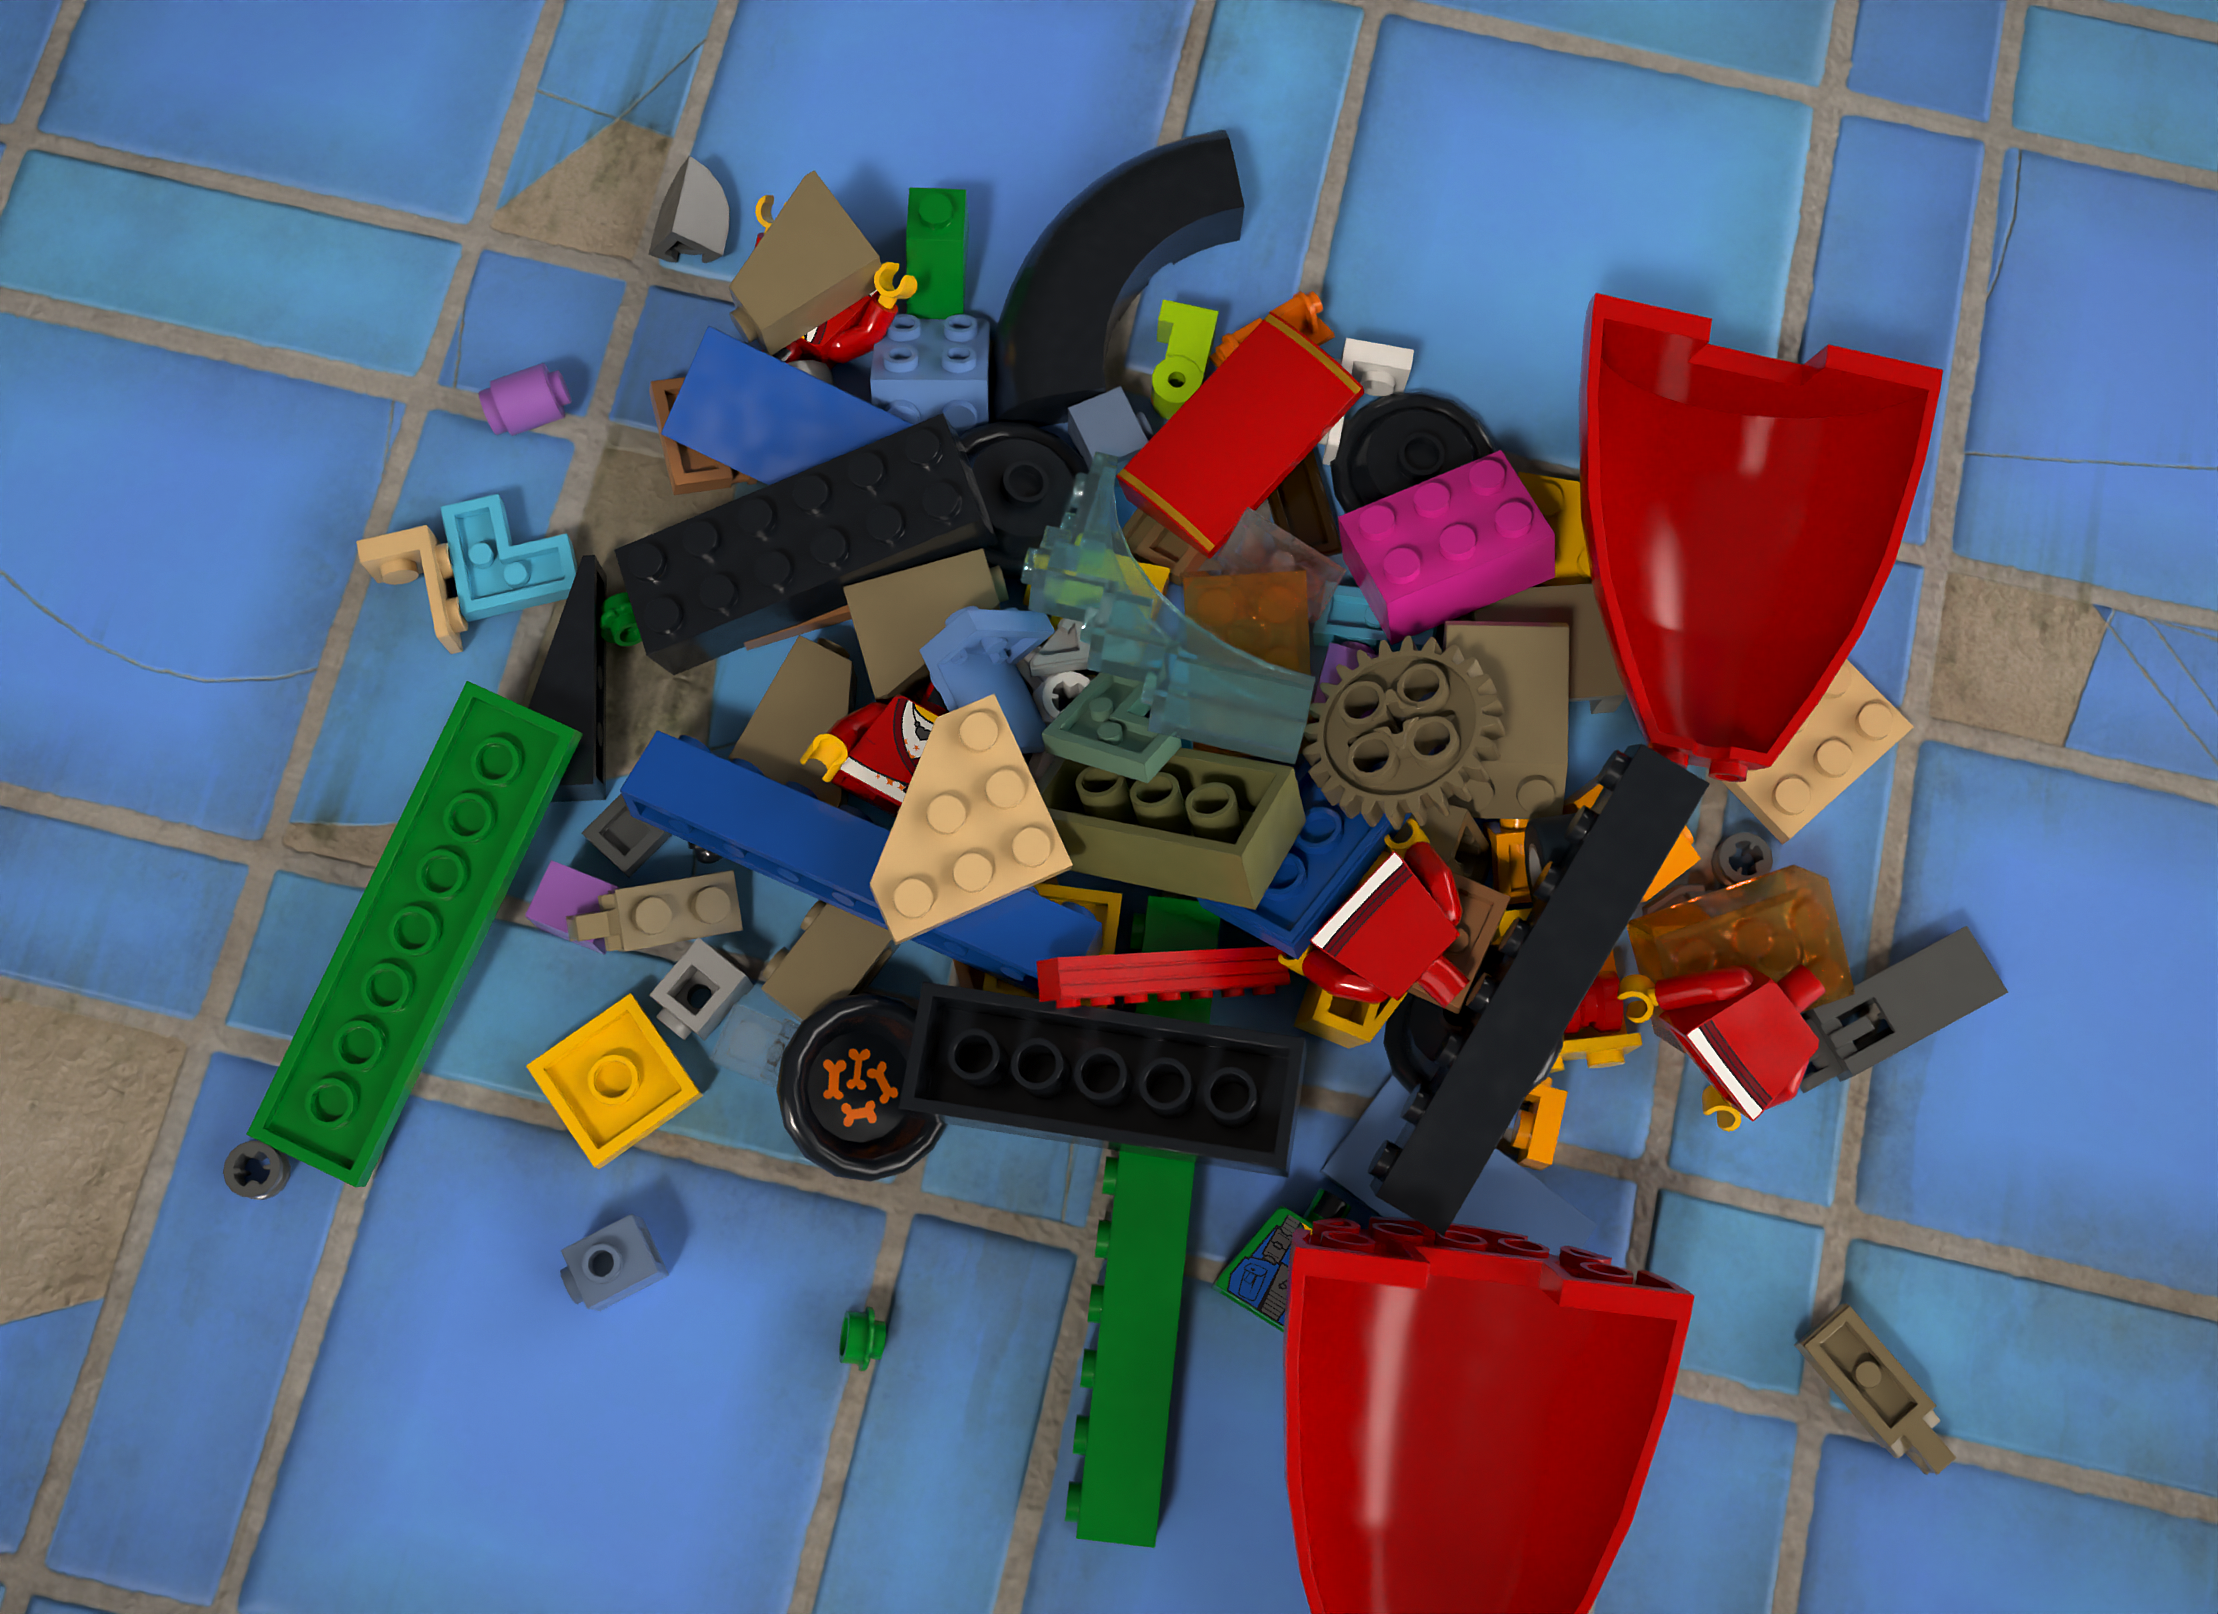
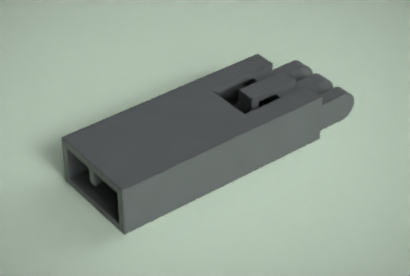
(1913, 997)

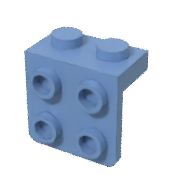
(934, 370)
(979, 658)

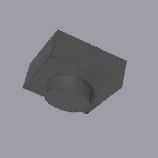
(624, 838)

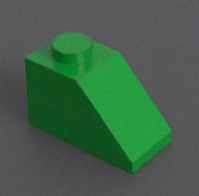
(937, 251)

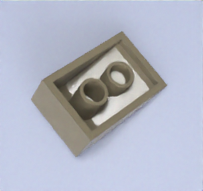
(1532, 683)

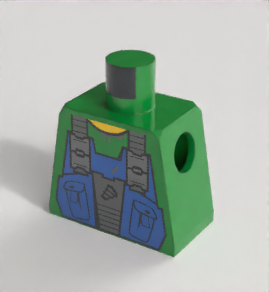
(1260, 1270)

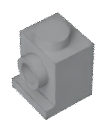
(695, 970)

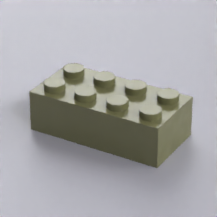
(1196, 829)

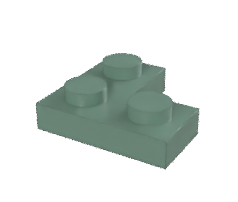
(1109, 730)

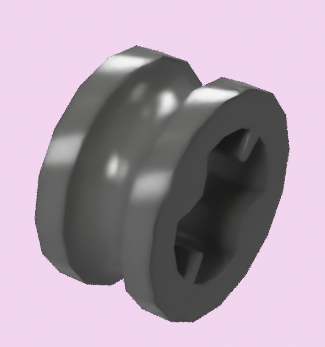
(1749, 844)
(235, 1172)

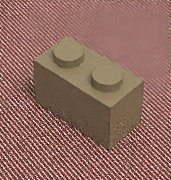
(830, 961)

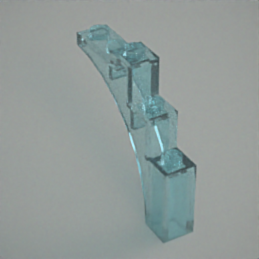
(1190, 677)

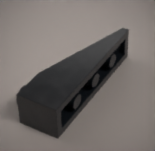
(574, 684)

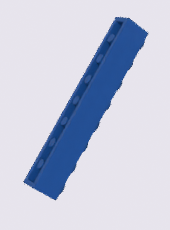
(834, 856)

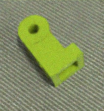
(1190, 341)

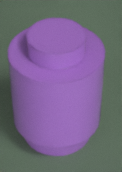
(525, 400)

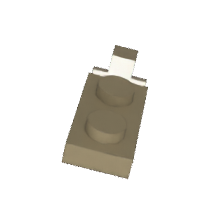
(661, 913)
(1875, 1388)

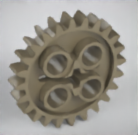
(1403, 732)

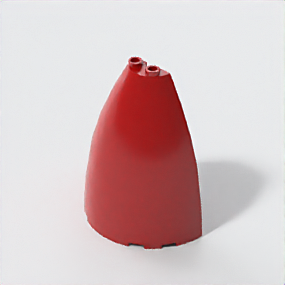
(1738, 521)
(1467, 1415)

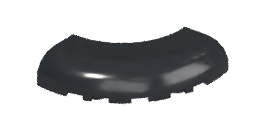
(1096, 263)

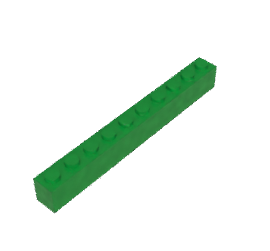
(1140, 1292)

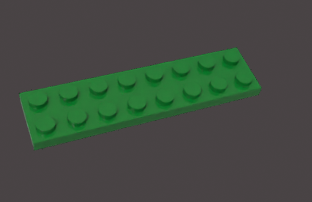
(414, 935)

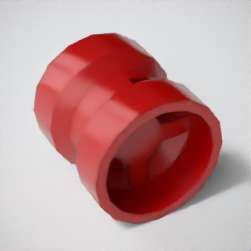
(1599, 1006)

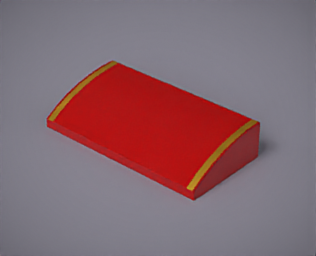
(1239, 435)

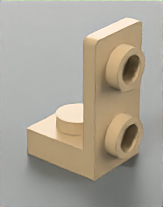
(401, 558)

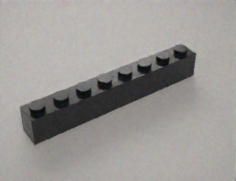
(1536, 986)

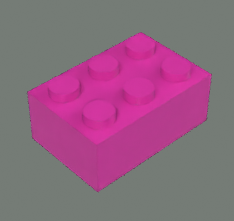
(1447, 546)

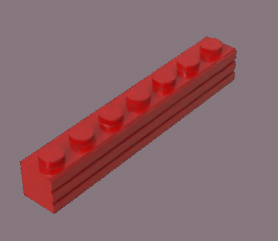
(1160, 974)

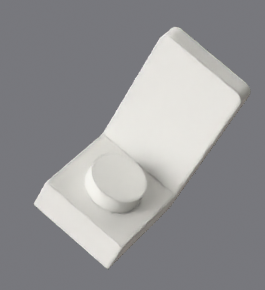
(1378, 369)

